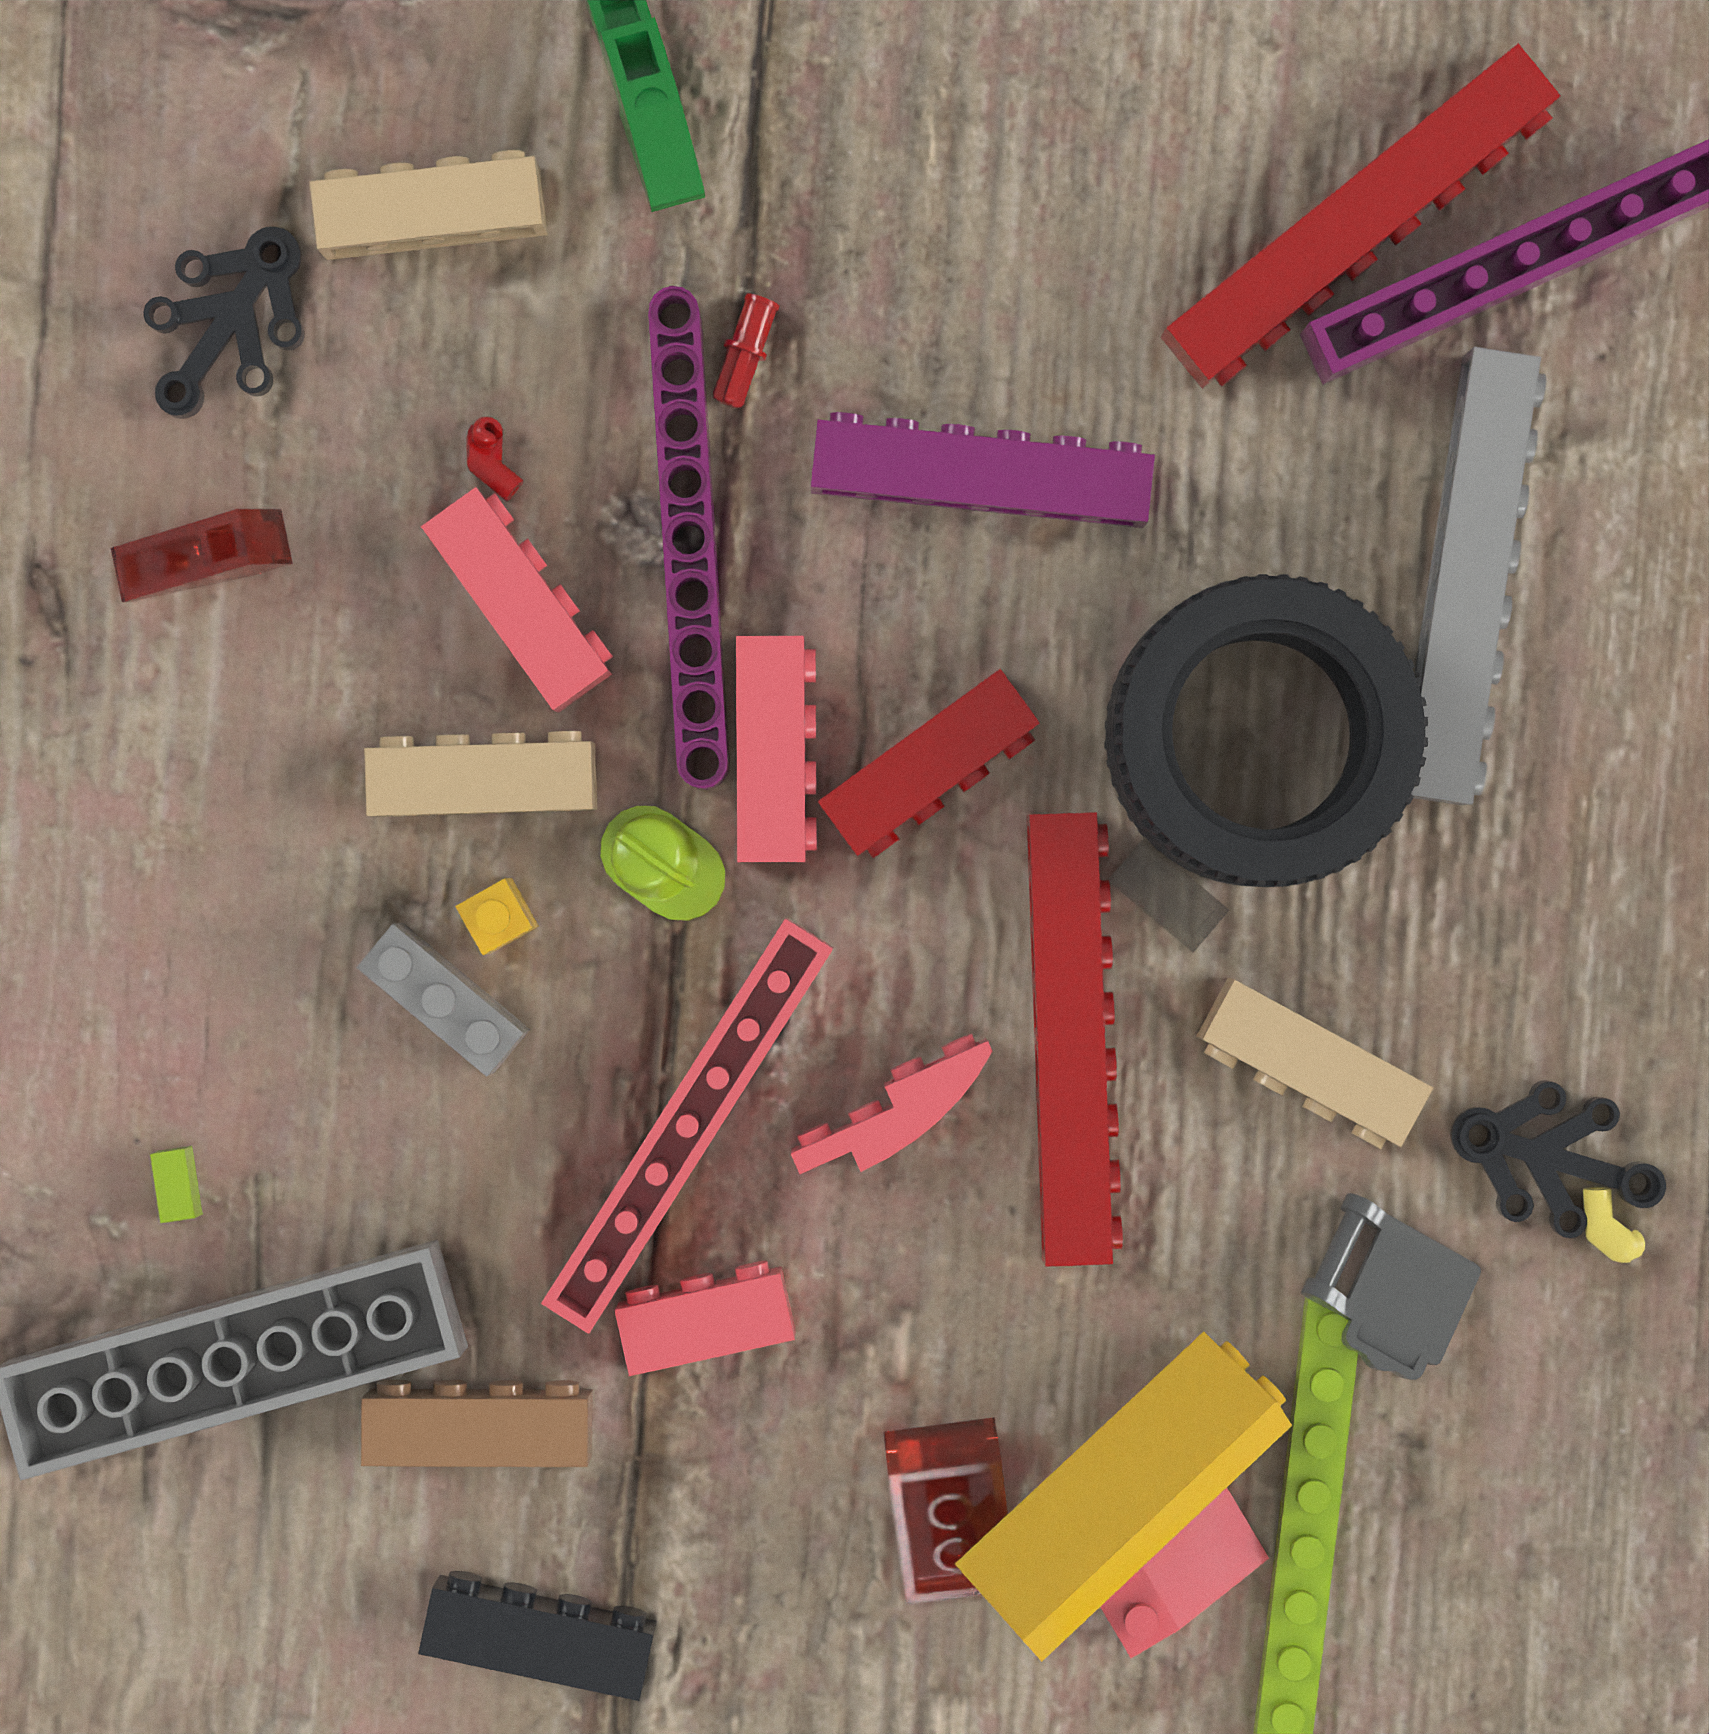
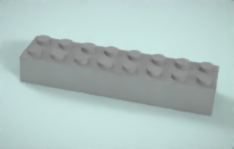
(230, 1359)

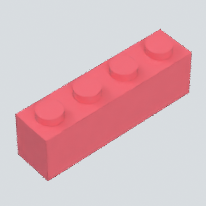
(517, 599)
(772, 749)

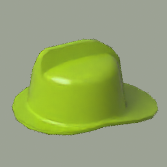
(662, 863)

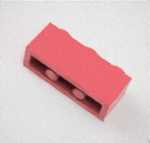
(704, 1318)

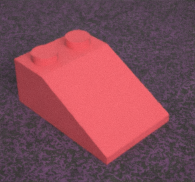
(1185, 1576)

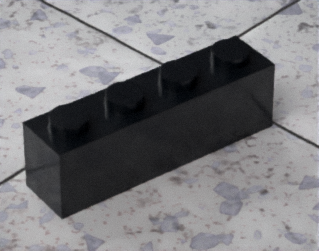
(538, 1635)

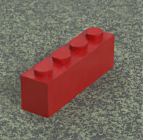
(929, 763)

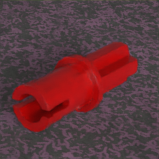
(745, 350)

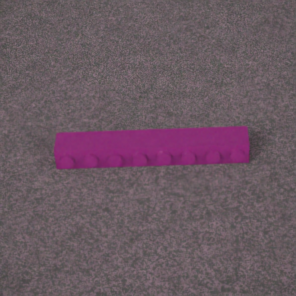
(1509, 264)

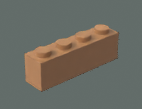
(476, 1425)

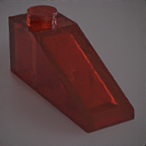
(202, 554)

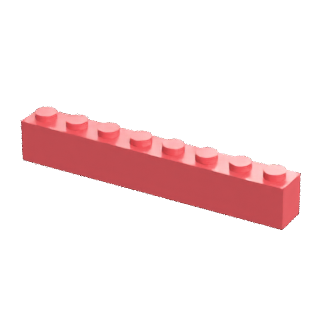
(687, 1125)

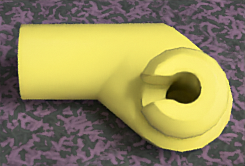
(1606, 1232)

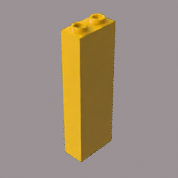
(1125, 1493)

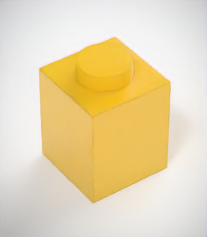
(497, 916)

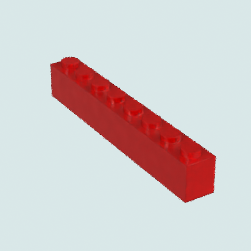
(1360, 217)
(1070, 1039)

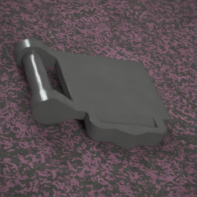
(1403, 1295)

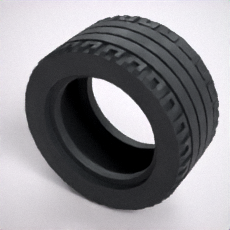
(1380, 706)

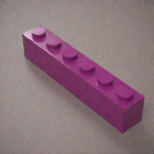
(982, 472)

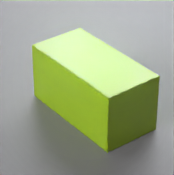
(176, 1184)

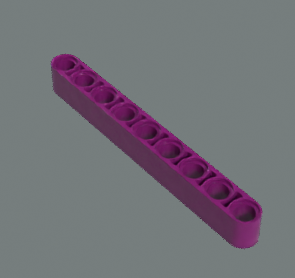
(678, 512)

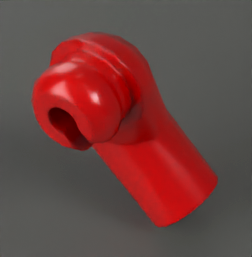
(484, 457)

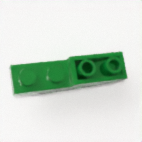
(647, 101)

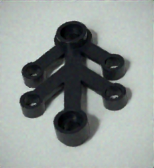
(232, 314)
(1546, 1155)

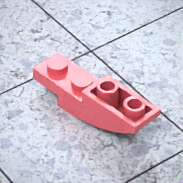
(918, 1099)

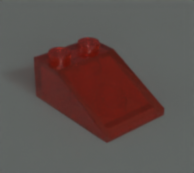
(944, 1501)

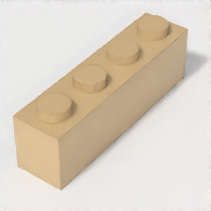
(428, 206)
(480, 778)
(1313, 1062)

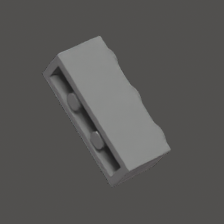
(443, 998)

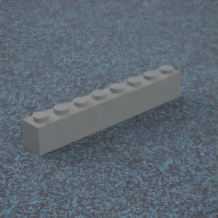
(1472, 566)

